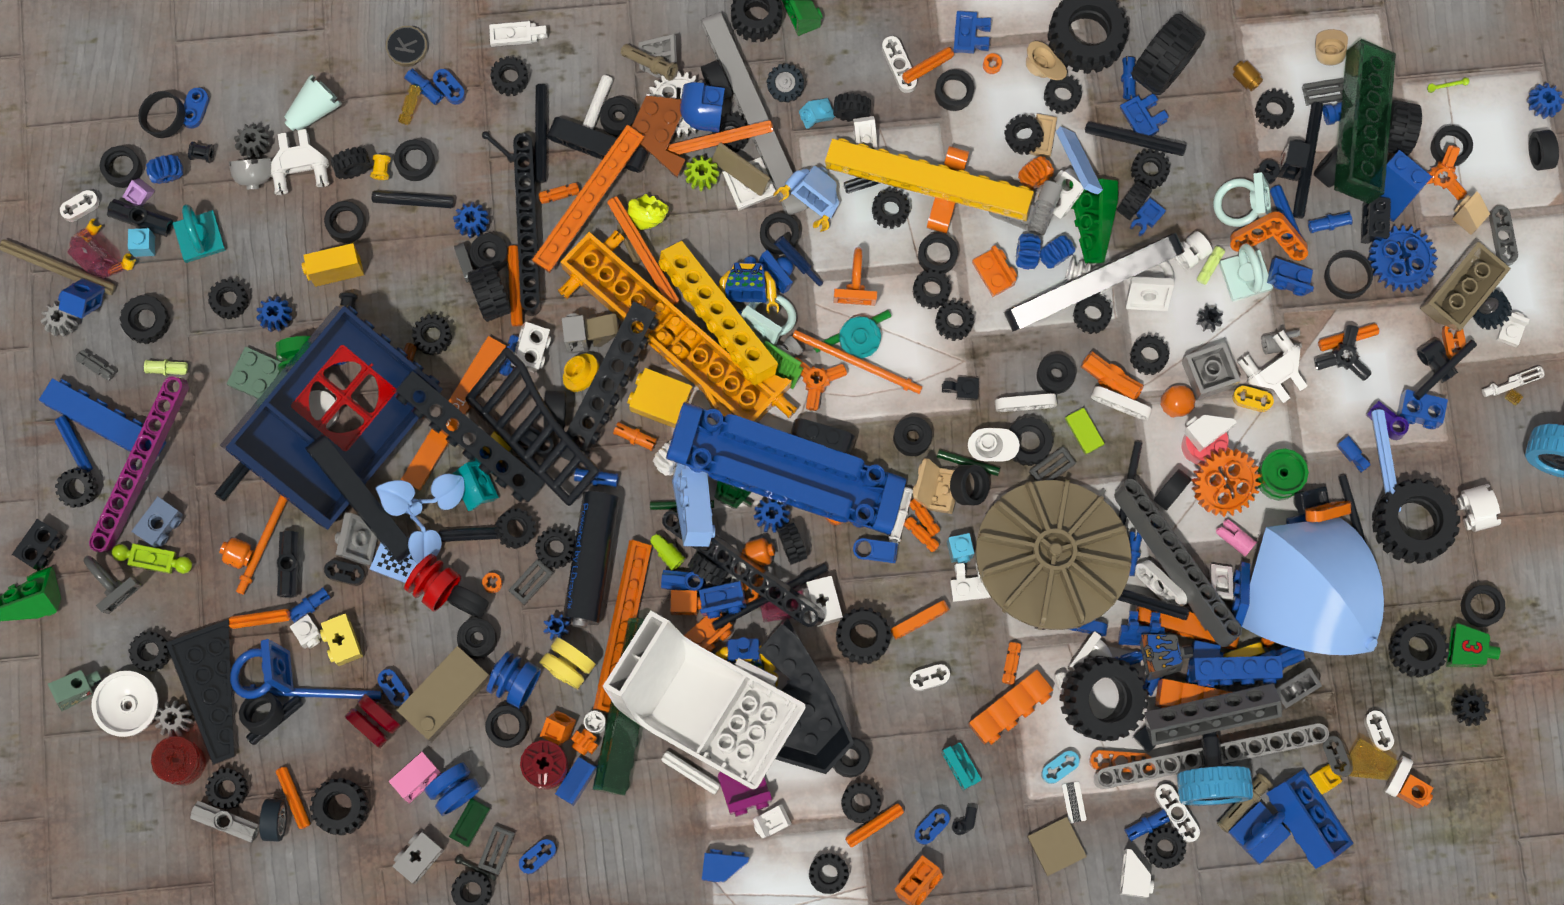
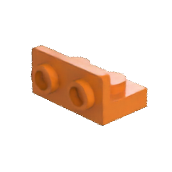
(995, 271)
(706, 636)

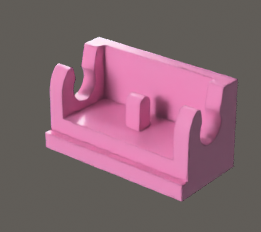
(415, 777)

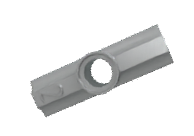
(237, 826)

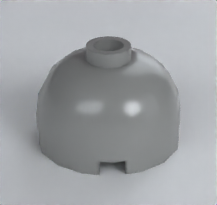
(251, 172)

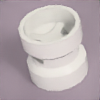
(594, 719)

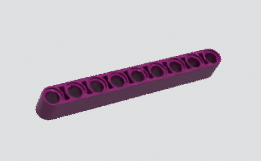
(131, 472)

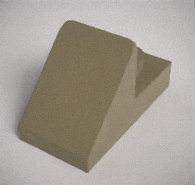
(601, 329)

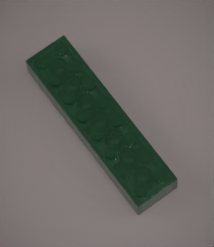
(1365, 122)

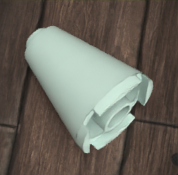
(310, 104)

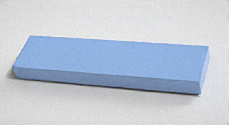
(1079, 160)

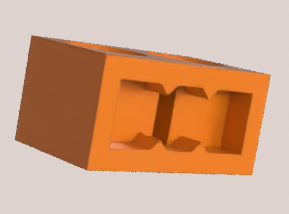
(919, 882)

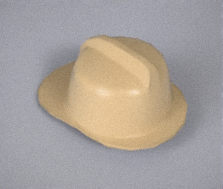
(1043, 62)

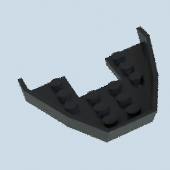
(821, 732)

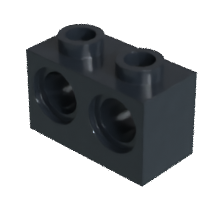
(33, 542)

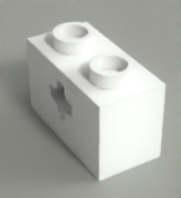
(824, 588)

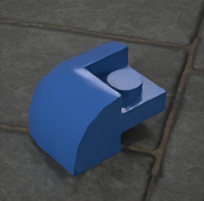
(702, 106)

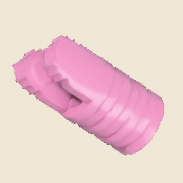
(1236, 537)

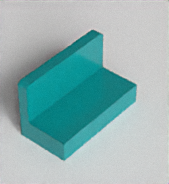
(477, 486)

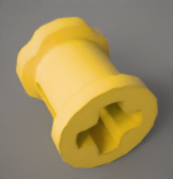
(380, 167)

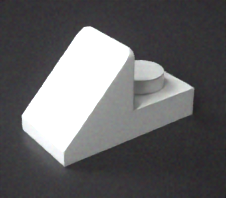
(865, 132)
(1222, 580)

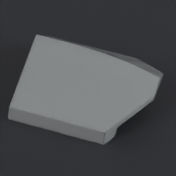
(661, 46)

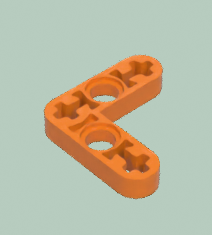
(1274, 230)

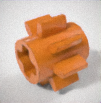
(584, 742)

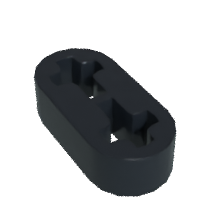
(345, 567)

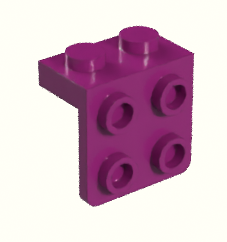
(741, 798)

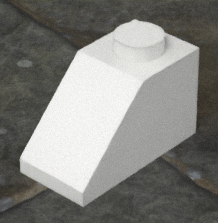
(1207, 429)
(1135, 877)

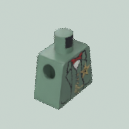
(65, 689)

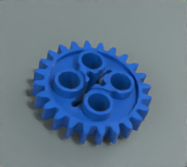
(1420, 255)

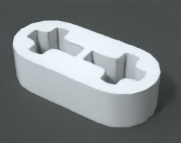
(79, 205)
(928, 672)
(1383, 727)
(1398, 776)

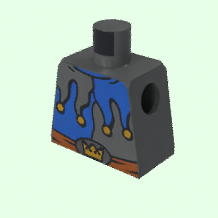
(1163, 654)

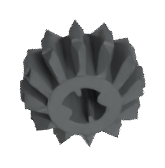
(252, 148)

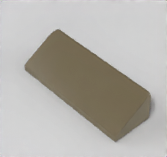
(741, 169)

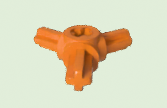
(1448, 166)
(825, 376)

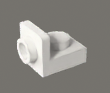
(1512, 330)
(306, 632)

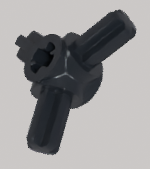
(1352, 361)

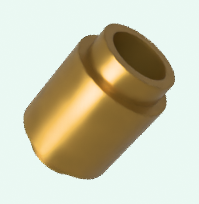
(1247, 75)

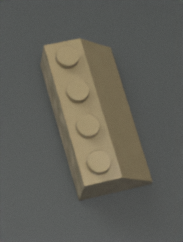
(1465, 287)

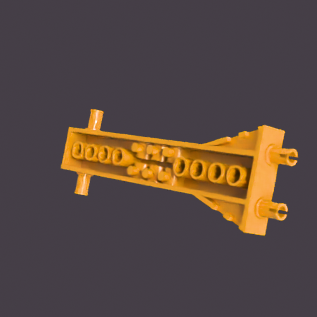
(676, 336)

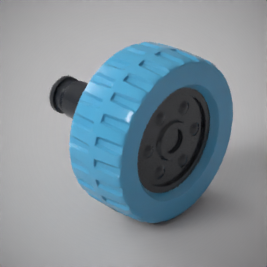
(1546, 449)
(1214, 782)

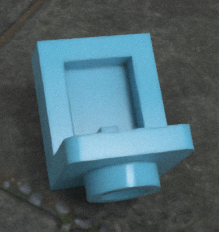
(815, 112)

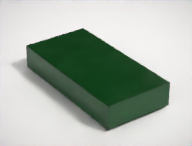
(469, 822)

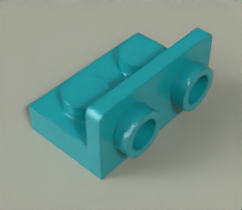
(961, 766)

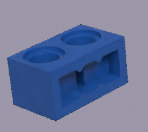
(1421, 407)

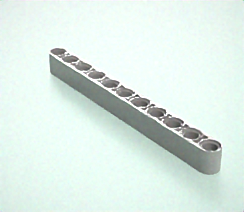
(750, 107)
(1241, 747)

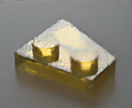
(1370, 762)

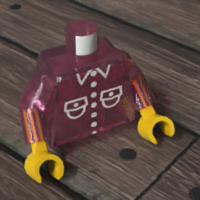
(93, 256)

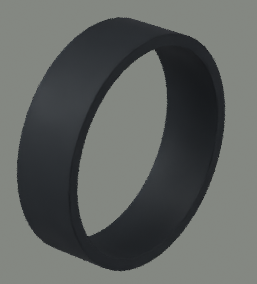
(147, 104)
(1363, 261)

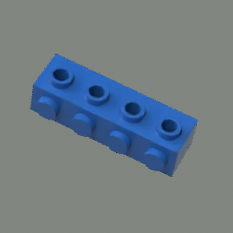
(1235, 669)

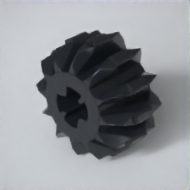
(1463, 707)

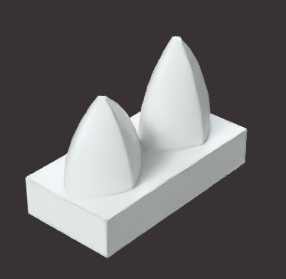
(1093, 647)

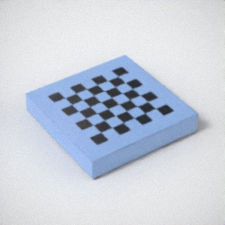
(388, 566)

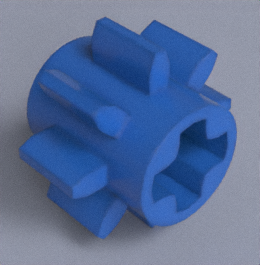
(559, 621)

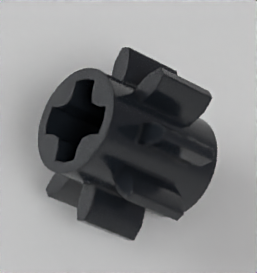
(1211, 313)

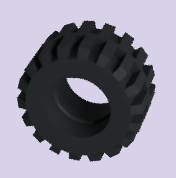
(756, 29)
(1404, 127)
(489, 292)
(869, 618)
(1434, 641)
(326, 793)

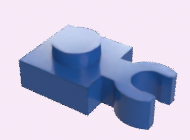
(1149, 215)

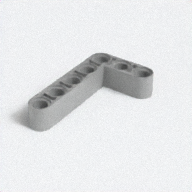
(1040, 213)

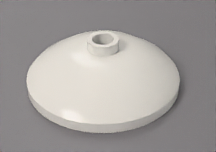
(111, 699)

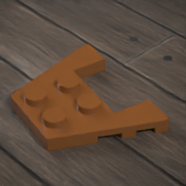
(658, 123)

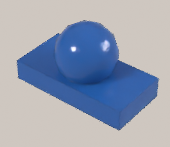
(778, 269)

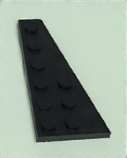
(204, 673)

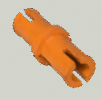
(635, 436)

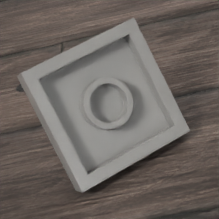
(355, 540)

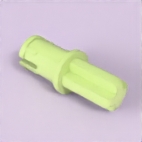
(165, 367)

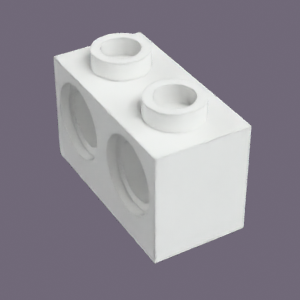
(1068, 195)
(526, 345)

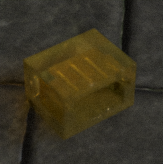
(1513, 397)

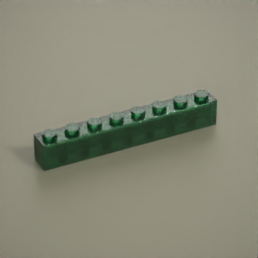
(618, 740)

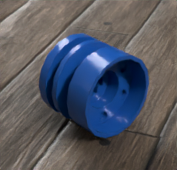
(510, 678)

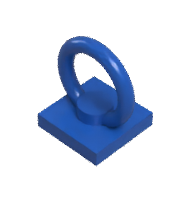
(275, 667)
(1260, 832)

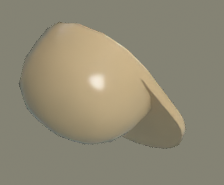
(1331, 47)

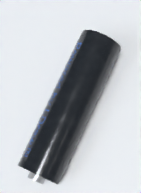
(591, 558)

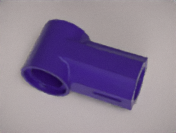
(1391, 419)

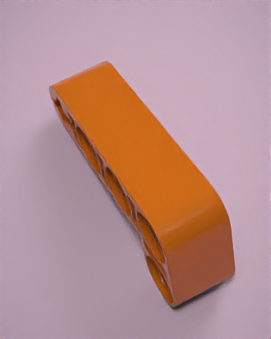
(943, 209)

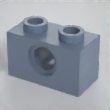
(157, 511)

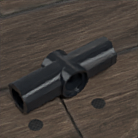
(128, 214)
(288, 551)

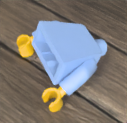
(814, 190)

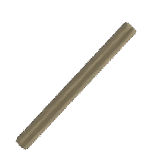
(53, 265)

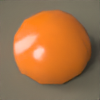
(1178, 401)

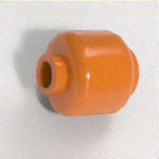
(759, 551)
(236, 553)

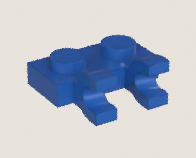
(966, 30)
(1139, 118)
(1131, 633)

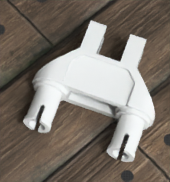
(297, 159)
(1279, 370)

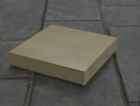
(1056, 846)

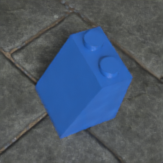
(1403, 182)

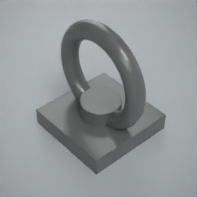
(115, 591)

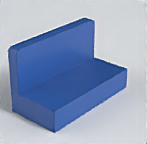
(576, 781)

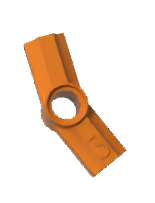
(1111, 376)

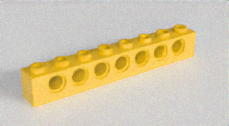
(727, 317)

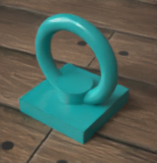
(198, 234)

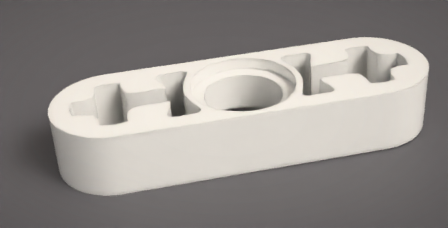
(902, 56)
(1028, 402)
(1121, 403)
(1151, 574)
(1173, 795)

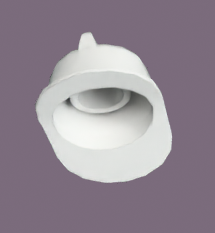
(993, 444)

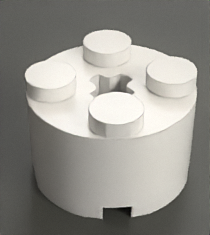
(1479, 508)

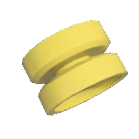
(565, 666)

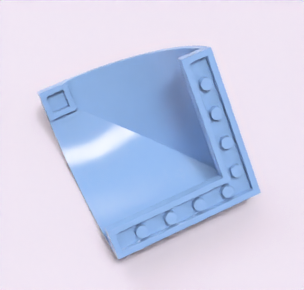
(1316, 589)

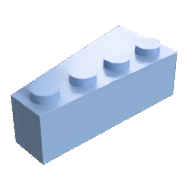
(693, 505)

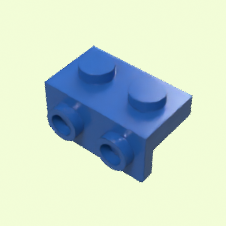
(722, 599)

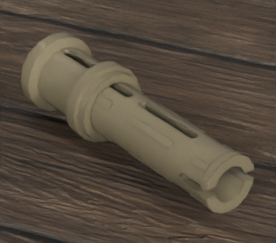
(656, 64)
(1260, 785)

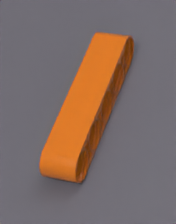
(1188, 628)

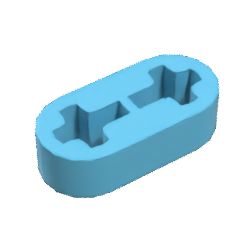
(1057, 763)

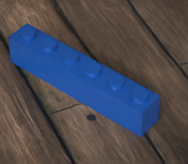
(93, 414)

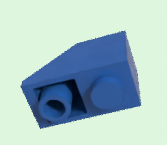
(722, 867)

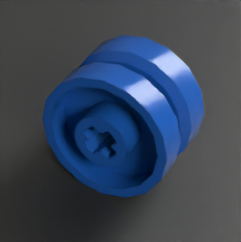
(452, 789)

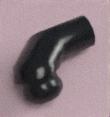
(967, 823)

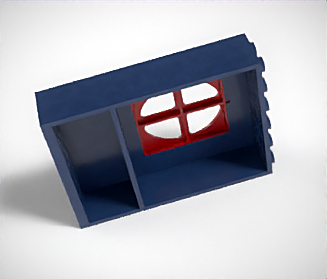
(280, 423)

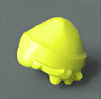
(647, 211)

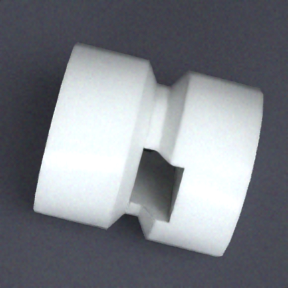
(1195, 248)

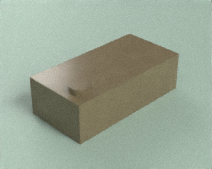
(444, 694)

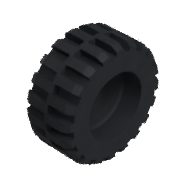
(1168, 54)
(1085, 56)
(1440, 509)
(1130, 701)

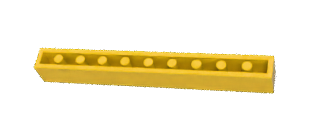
(929, 179)

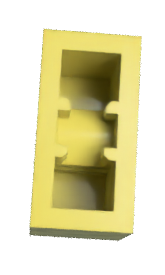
(350, 647)

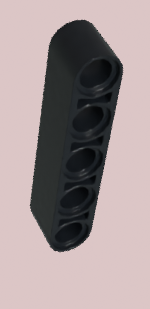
(590, 142)

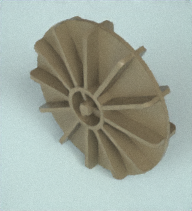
(1053, 554)

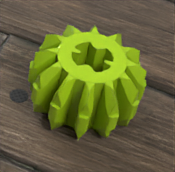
(694, 169)

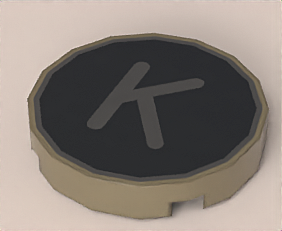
(406, 46)

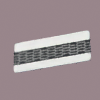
(1074, 802)

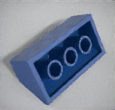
(1310, 819)

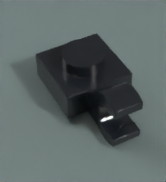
(965, 388)

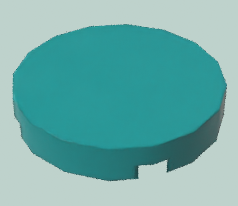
(859, 337)

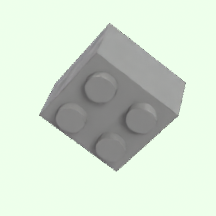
(1211, 371)

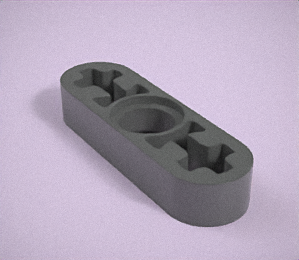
(1507, 226)

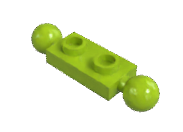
(152, 558)

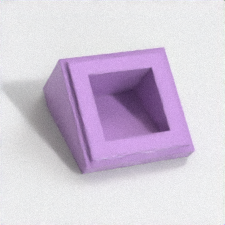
(138, 192)

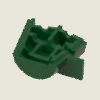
(731, 495)

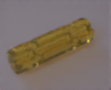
(409, 104)

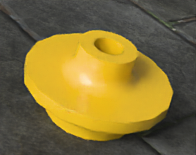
(580, 372)

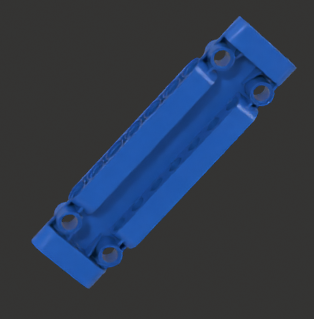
(786, 468)

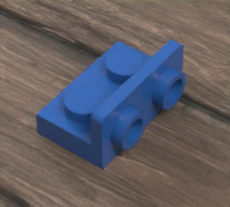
(1290, 277)

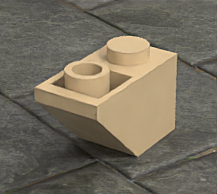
(1471, 213)

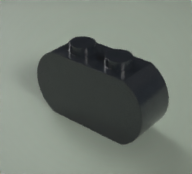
(825, 435)

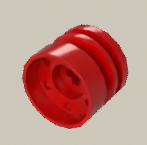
(430, 580)

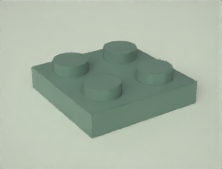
(253, 373)

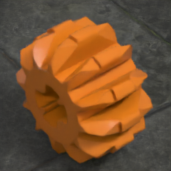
(1036, 173)

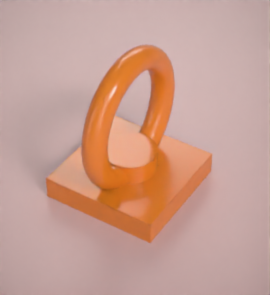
(855, 292)

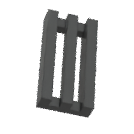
(1329, 83)
(1066, 457)
(512, 590)
(504, 853)

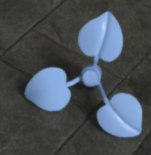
(398, 499)

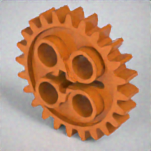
(1243, 472)

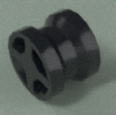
(1269, 175)

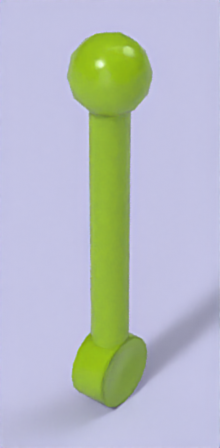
(1432, 87)

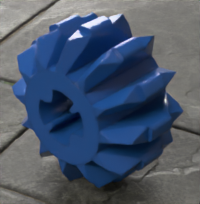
(1545, 100)
(164, 169)
(472, 227)
(1028, 251)
(1057, 252)
(276, 306)
(764, 511)

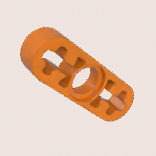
(1328, 511)
(919, 620)
(1105, 755)

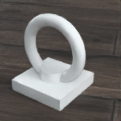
(1150, 292)

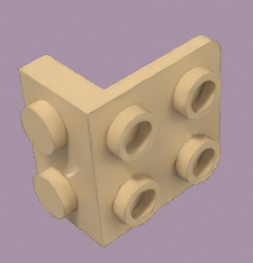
(934, 487)

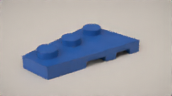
(1241, 592)

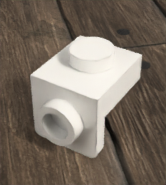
(771, 821)

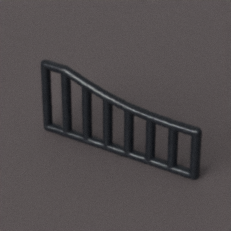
(541, 407)

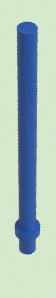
(323, 693)

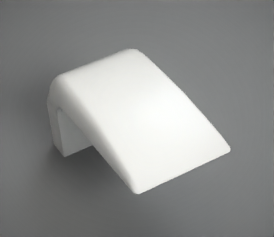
(701, 702)

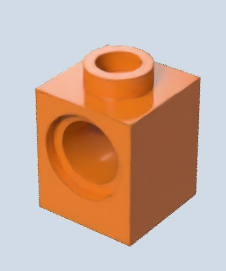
(684, 602)
(558, 727)
(1406, 792)

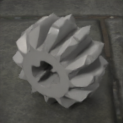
(53, 316)
(180, 721)

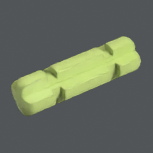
(1210, 265)

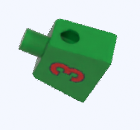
(1469, 647)

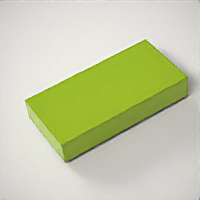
(1084, 431)

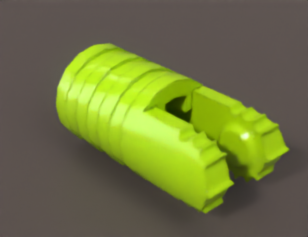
(667, 552)

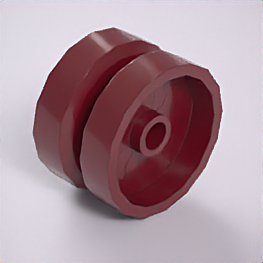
(374, 718)

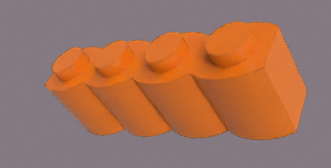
(1175, 693)
(1010, 707)

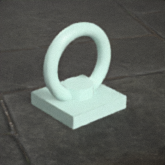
(1259, 200)
(1245, 274)
(765, 328)

